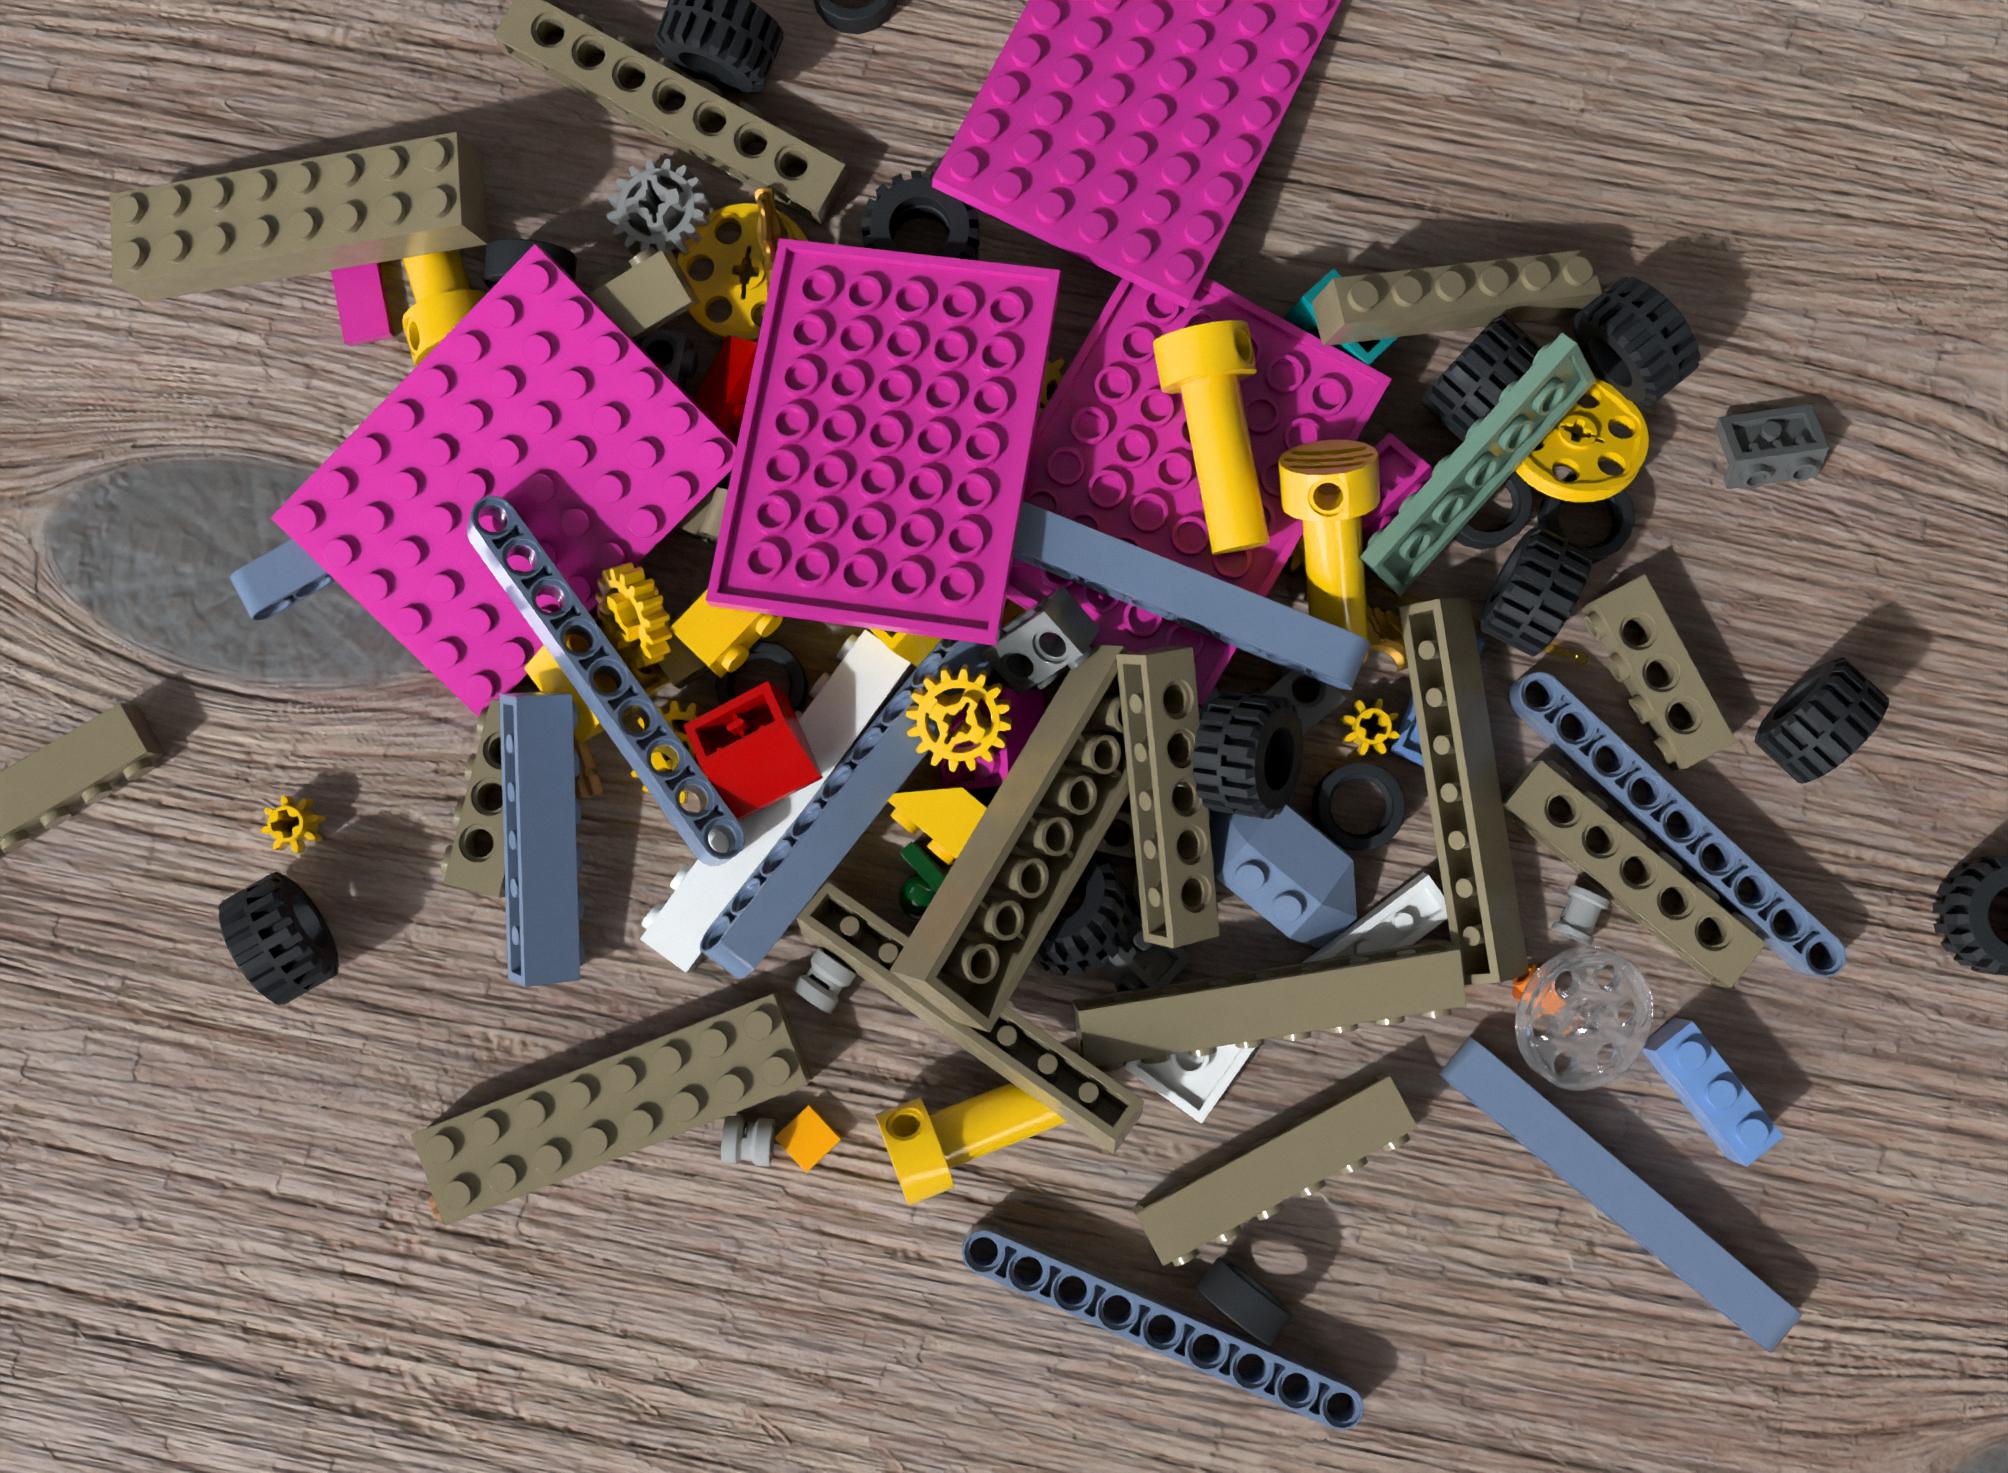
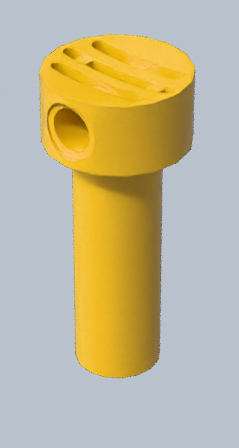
(441, 299)
(1206, 368)
(1330, 490)
(931, 1144)

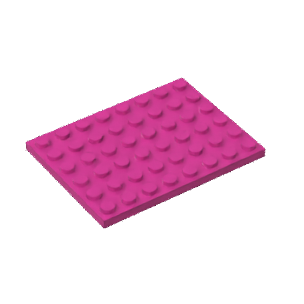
(1133, 126)
(521, 404)
(886, 441)
(1124, 461)

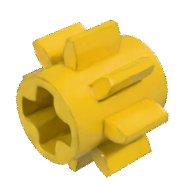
(1381, 721)
(285, 814)

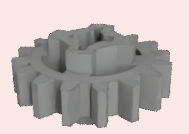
(640, 203)

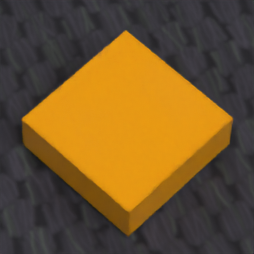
(808, 1138)

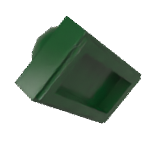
(919, 889)

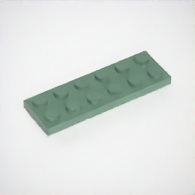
(1480, 464)

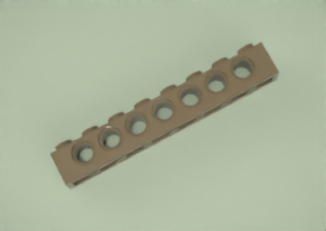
(524, 36)

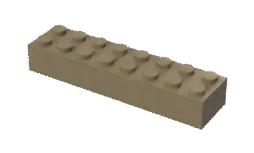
(299, 217)
(1024, 851)
(611, 1108)

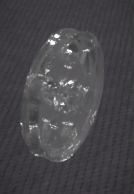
(1566, 1017)

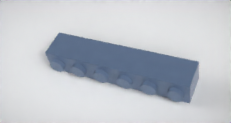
(541, 837)

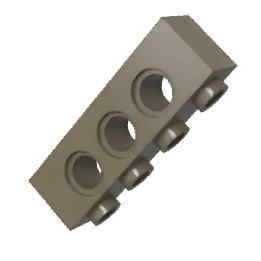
(1682, 685)
(483, 770)

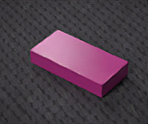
(362, 304)

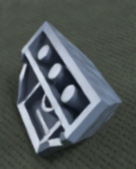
(1286, 873)

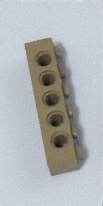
(1166, 812)
(1734, 937)

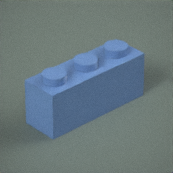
(1711, 1091)

